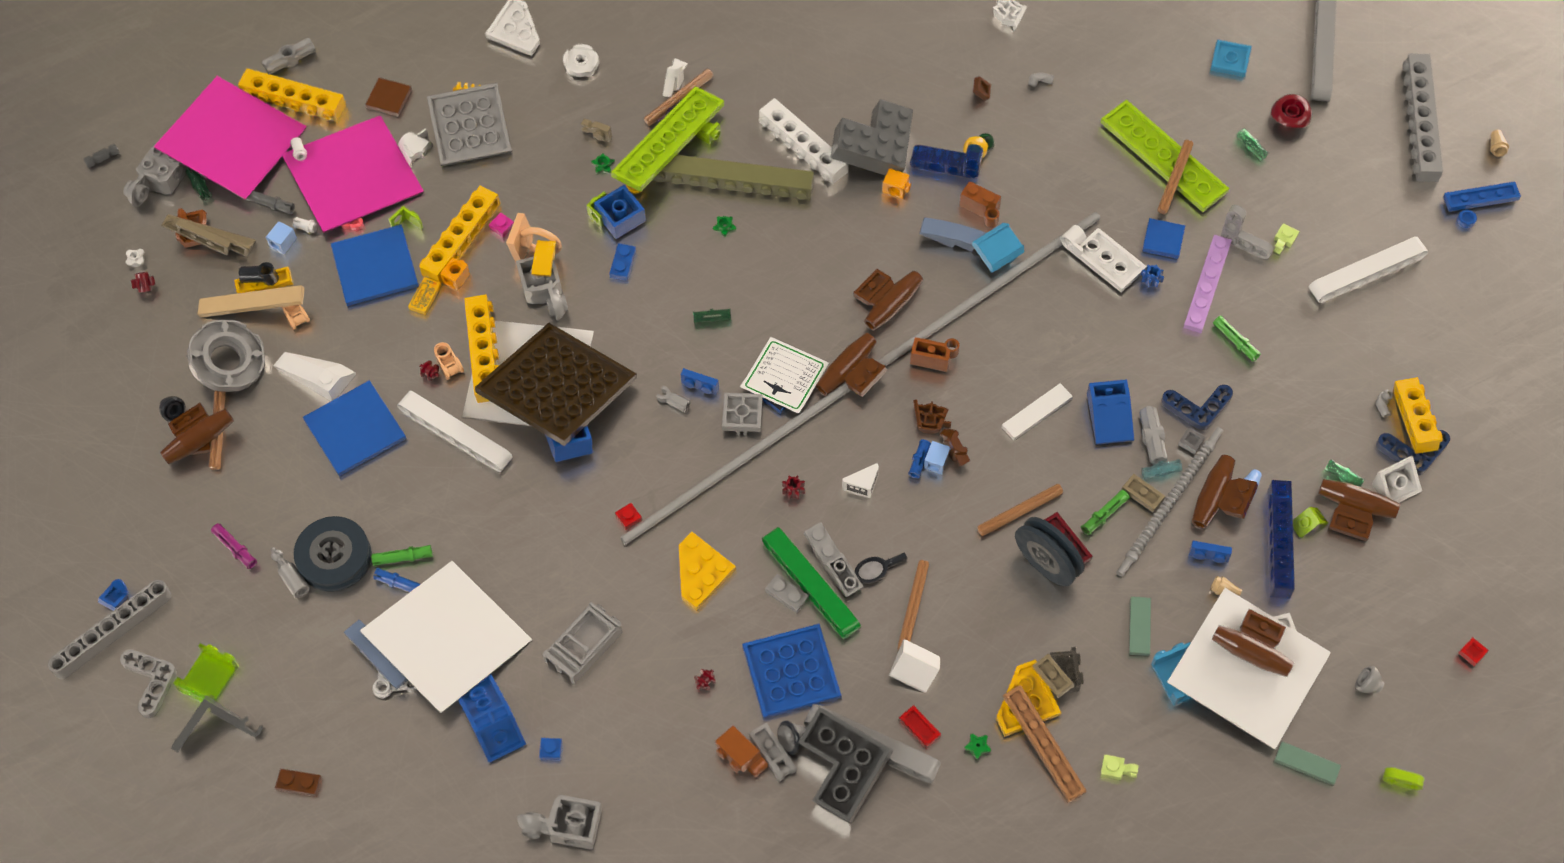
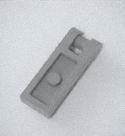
(772, 751)

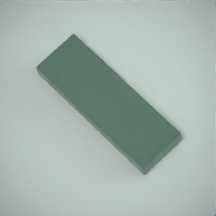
(1140, 626)
(1307, 763)

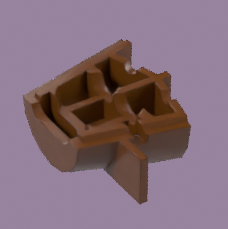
(931, 417)
(957, 451)

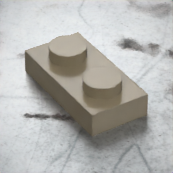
(1143, 493)
(1053, 676)

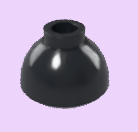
(171, 408)

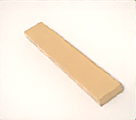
(251, 301)

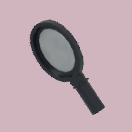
(875, 568)

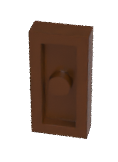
(298, 782)

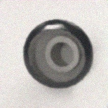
(789, 736)

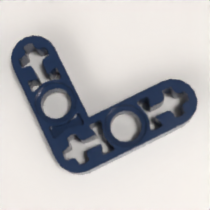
(1198, 412)
(1393, 441)

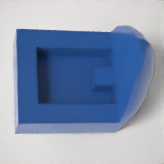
(114, 595)

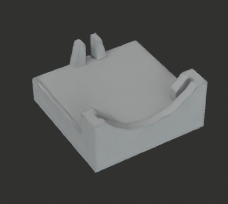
(742, 412)

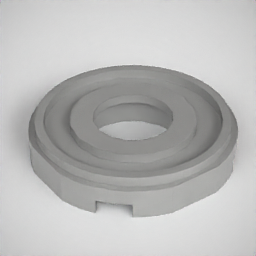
(232, 335)

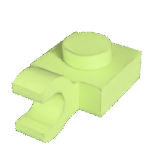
(1285, 237)
(1114, 768)

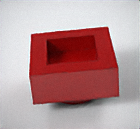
(628, 516)
(1473, 651)

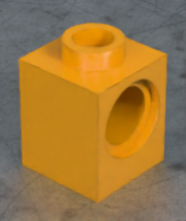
(896, 183)
(455, 280)

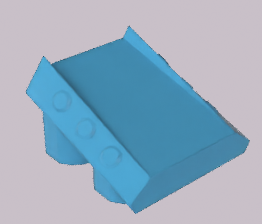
(998, 247)

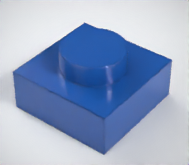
(550, 749)

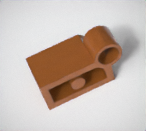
(981, 202)
(933, 354)
(740, 752)

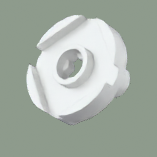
(581, 69)

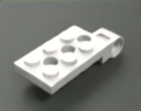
(1077, 244)

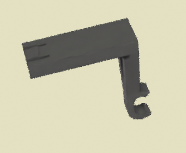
(218, 710)

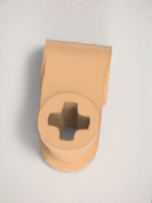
(295, 315)
(448, 363)

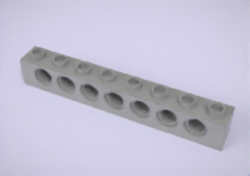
(1423, 118)

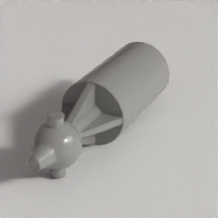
(290, 574)

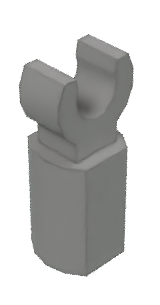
(674, 400)

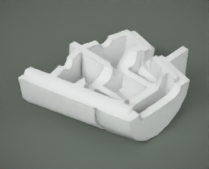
(1009, 12)
(674, 77)
(414, 146)

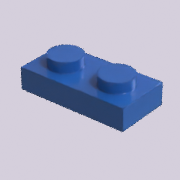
(622, 262)
(704, 383)
(1210, 551)

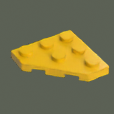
(701, 570)
(1037, 692)

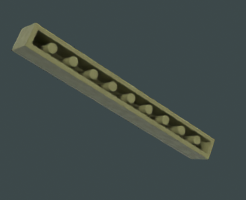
(738, 177)

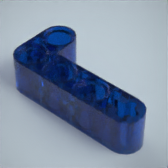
(948, 161)

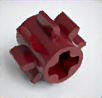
(143, 282)
(796, 483)

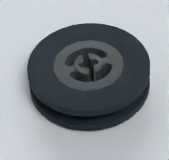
(316, 545)
(1049, 551)

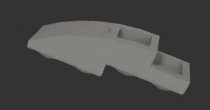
(832, 560)

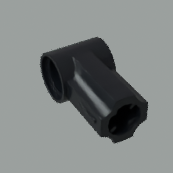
(263, 273)

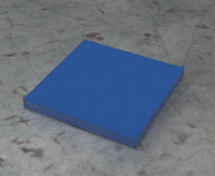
(374, 265)
(354, 428)
(791, 671)

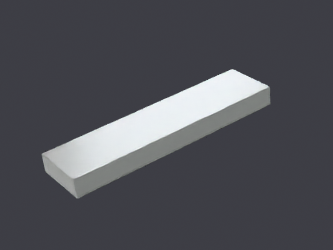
(1036, 411)

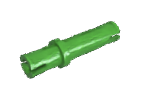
(1243, 344)
(1099, 518)
(409, 554)

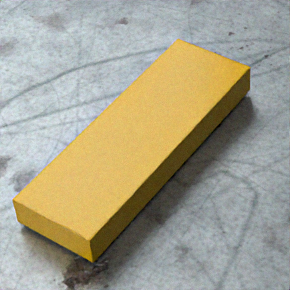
(284, 280)

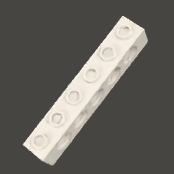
(802, 140)

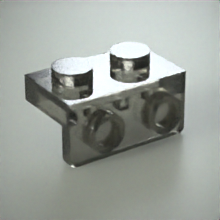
(1069, 662)

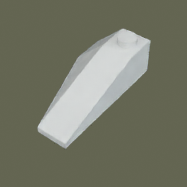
(319, 375)

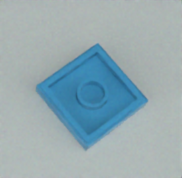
(1231, 58)

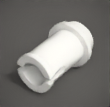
(299, 151)
(308, 226)

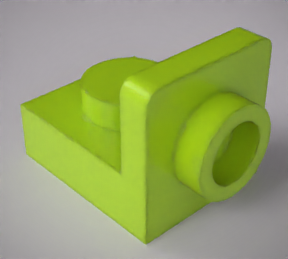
(709, 132)

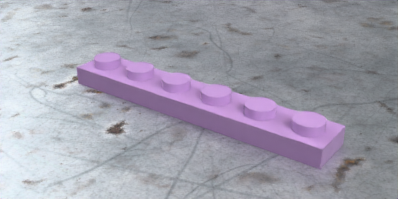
(1207, 284)

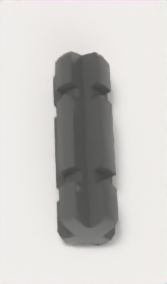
(101, 155)

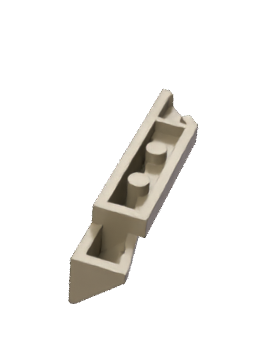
(209, 236)

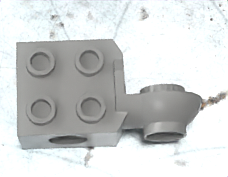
(155, 173)
(542, 289)
(570, 822)

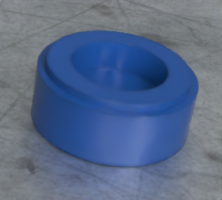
(1467, 218)

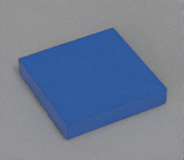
(1163, 238)

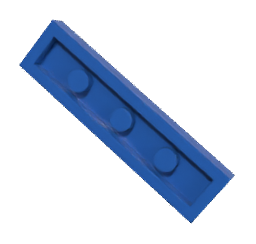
(1481, 196)

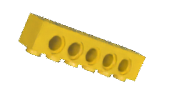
(293, 94)
(488, 203)
(475, 307)

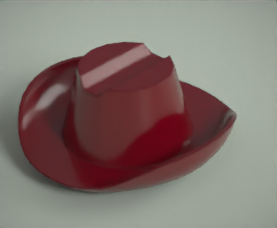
(1292, 111)

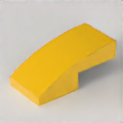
(543, 258)

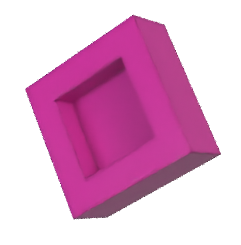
(501, 224)

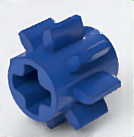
(1152, 276)

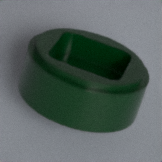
(989, 139)

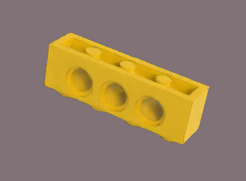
(1417, 415)

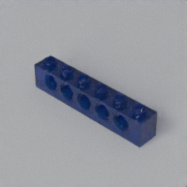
(1281, 539)

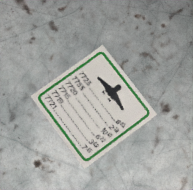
(784, 375)

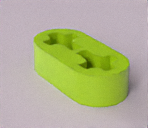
(1403, 778)

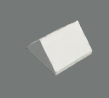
(1398, 480)
(915, 666)

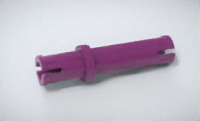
(239, 551)

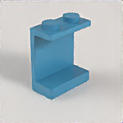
(1164, 665)

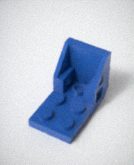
(491, 719)

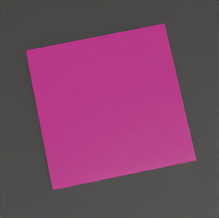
(230, 137)
(353, 173)

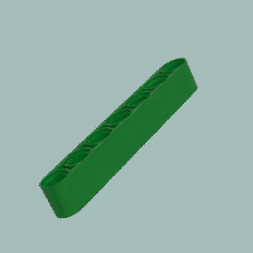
(811, 583)

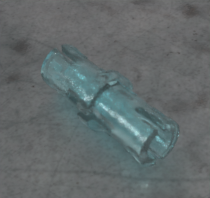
(1161, 469)

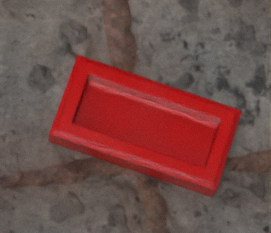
(919, 726)

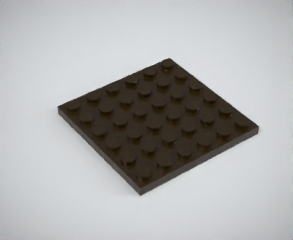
(556, 383)

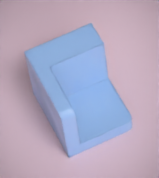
(281, 237)
(936, 457)

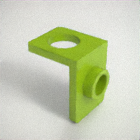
(591, 209)
(404, 214)
(1308, 521)

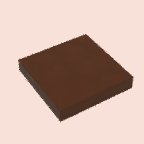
(388, 97)

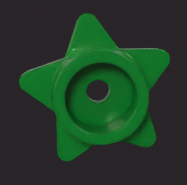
(603, 159)
(724, 229)
(978, 751)

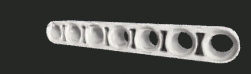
(1368, 269)
(455, 431)

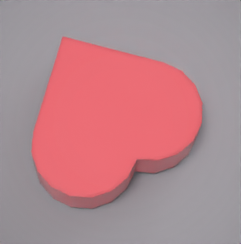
(355, 225)

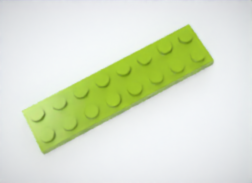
(667, 139)
(1161, 154)

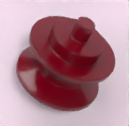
(429, 370)
(705, 679)

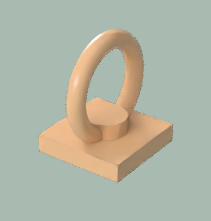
(521, 238)

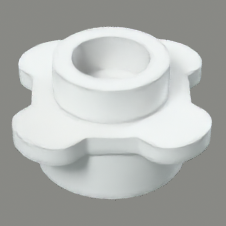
(138, 260)

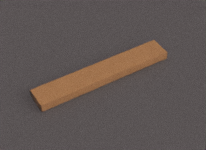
(1044, 743)

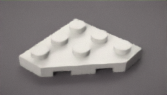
(514, 28)

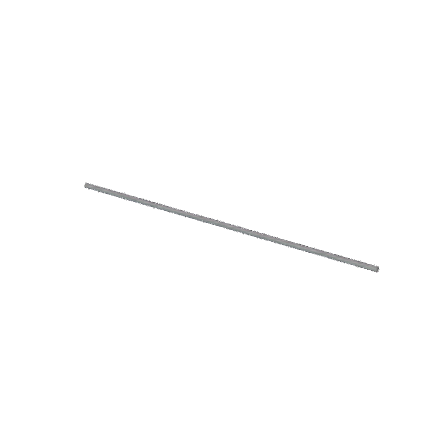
(842, 390)

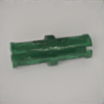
(1252, 144)
(199, 184)
(725, 315)
(1344, 473)

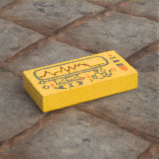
(424, 296)

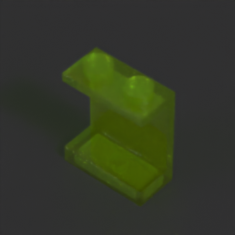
(208, 674)

